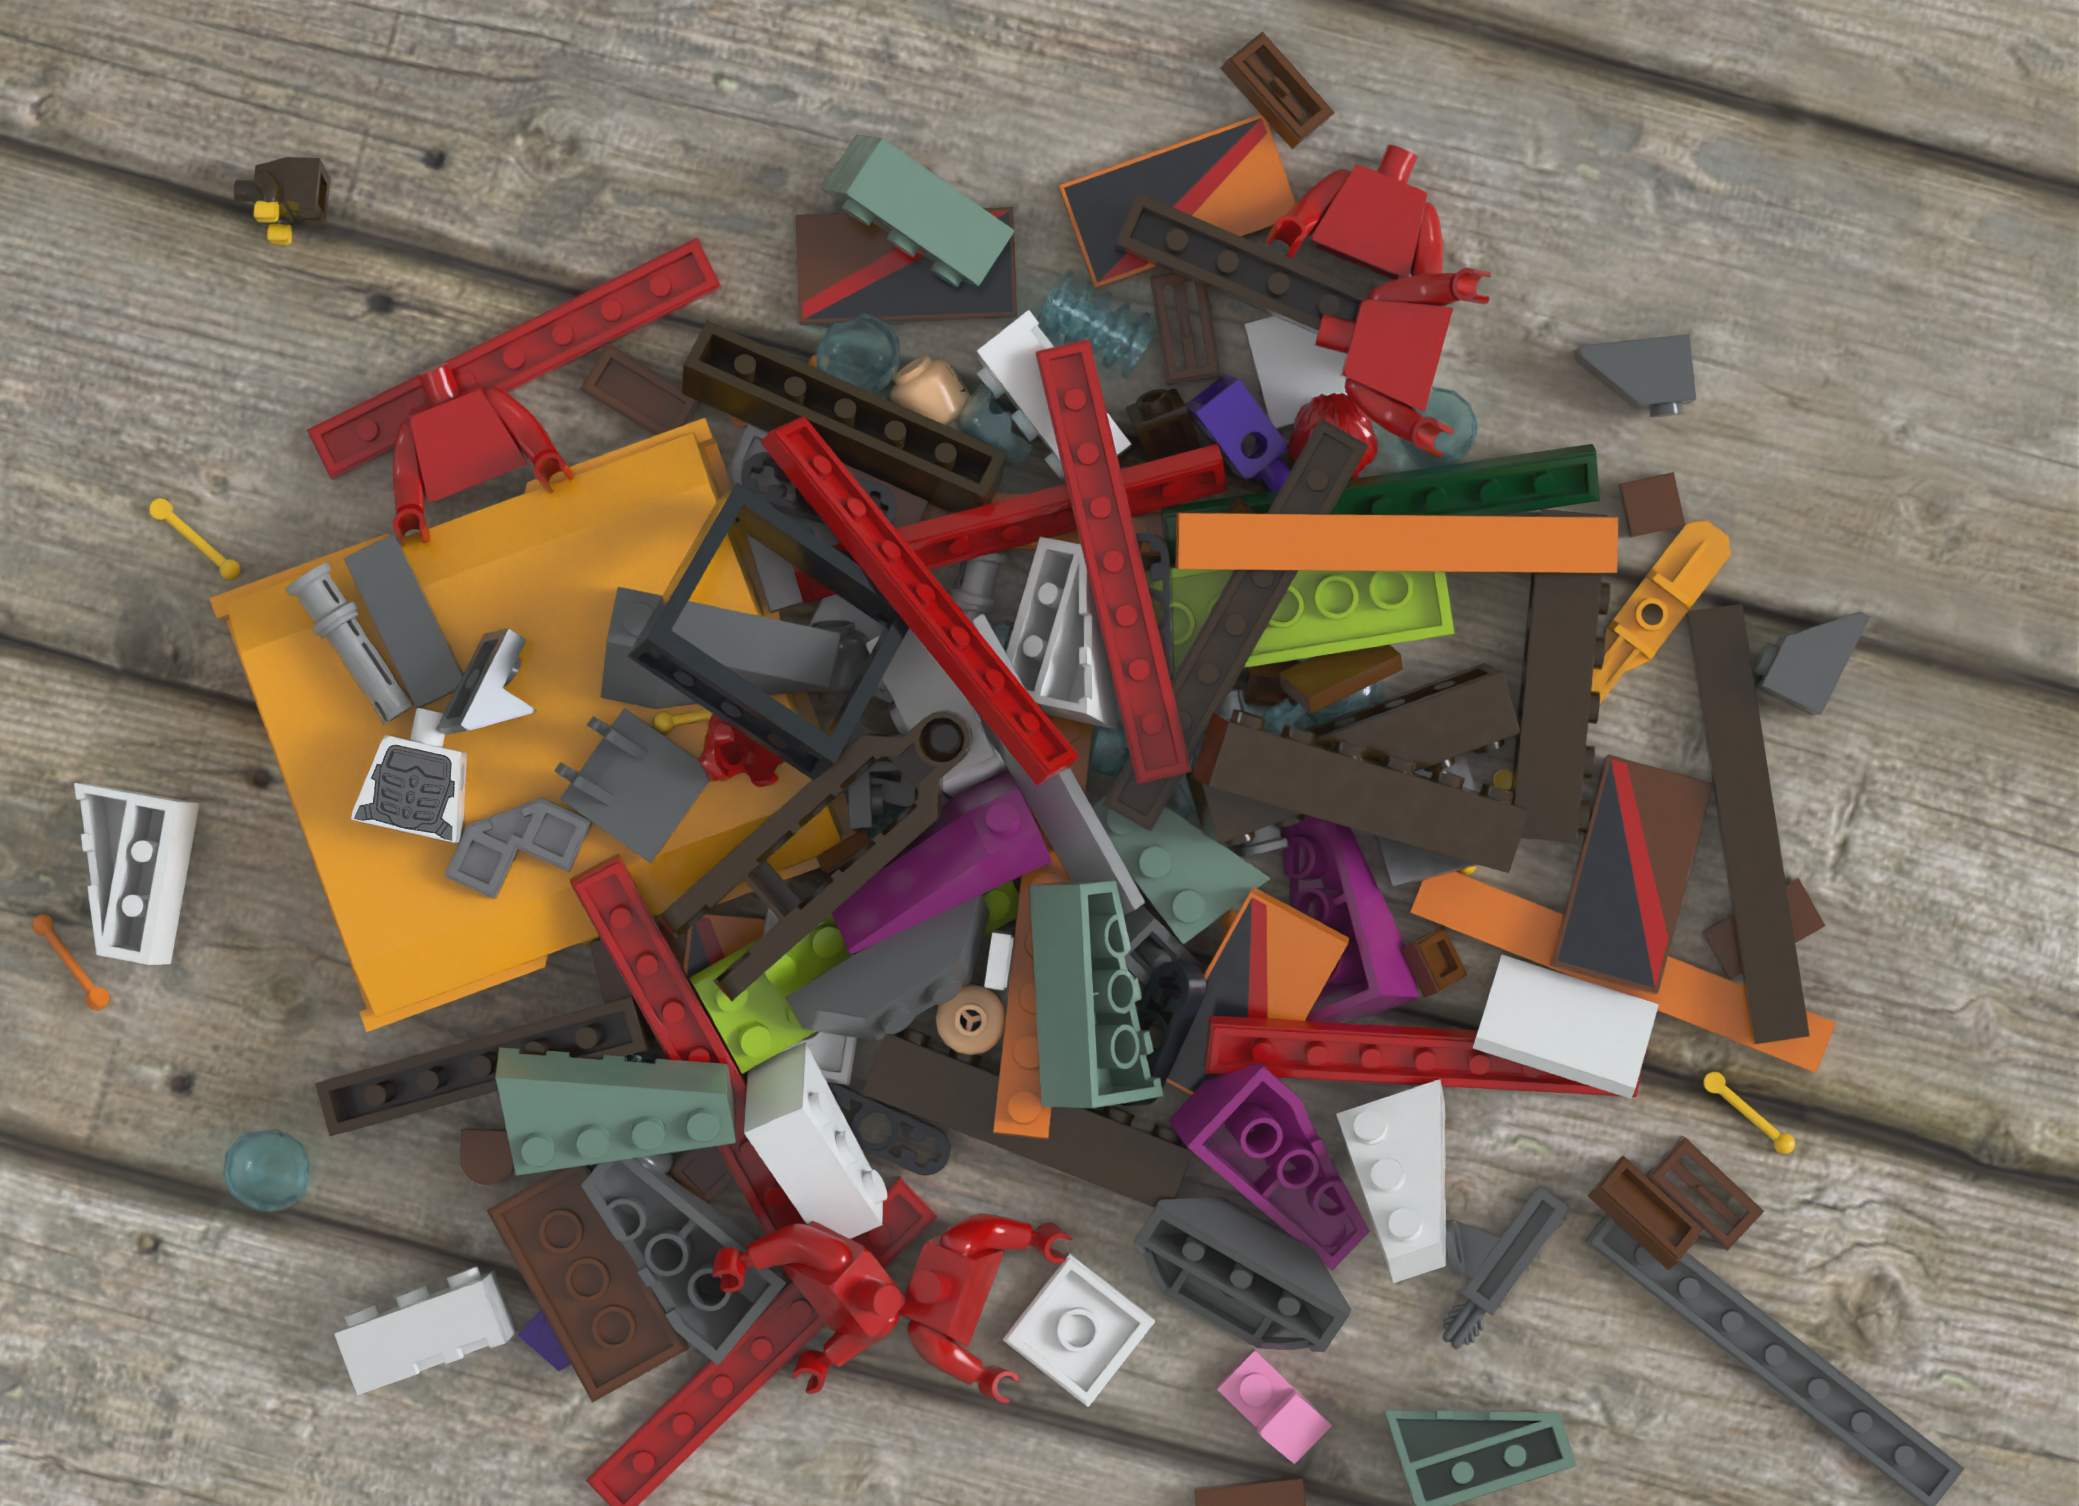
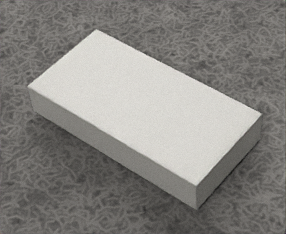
(999, 960)

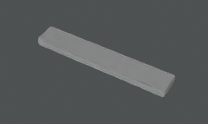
(1066, 813)

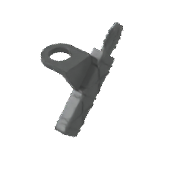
(1496, 1262)

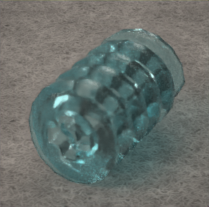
(1096, 322)

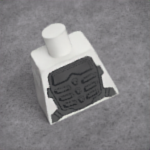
(416, 783)

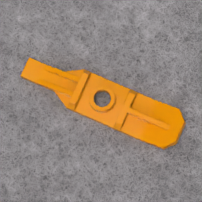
(1671, 585)

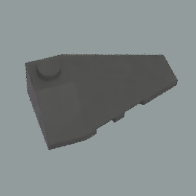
(762, 650)
(675, 1247)

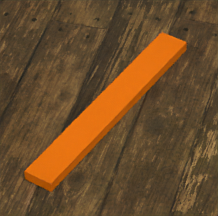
(1396, 543)
(1532, 934)

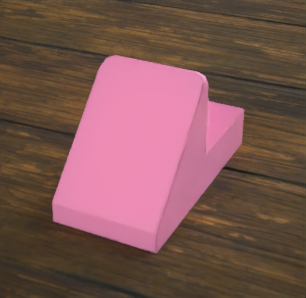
(1274, 1406)

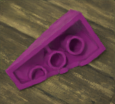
(972, 848)
(1338, 889)
(1268, 1150)

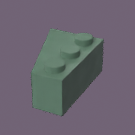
(917, 210)
(1180, 869)
(1475, 1453)

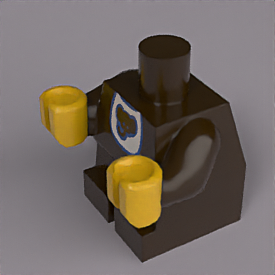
(285, 193)

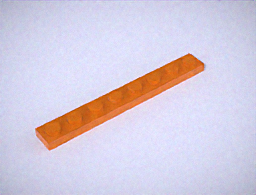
(1019, 1088)

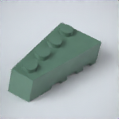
(1086, 999)
(609, 1109)

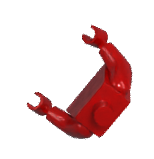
(1369, 219)
(1397, 349)
(461, 443)
(837, 1280)
(952, 1288)

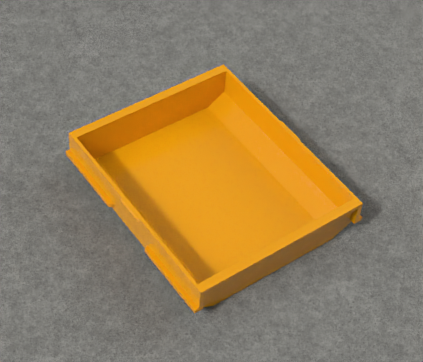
(552, 577)

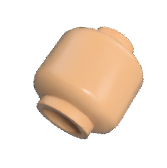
(930, 390)
(991, 1012)

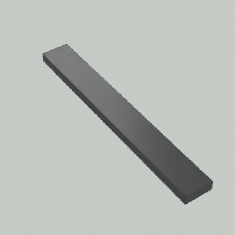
(1785, 1365)

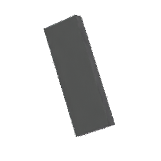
(405, 620)

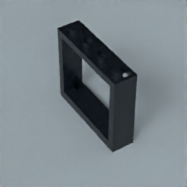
(729, 694)

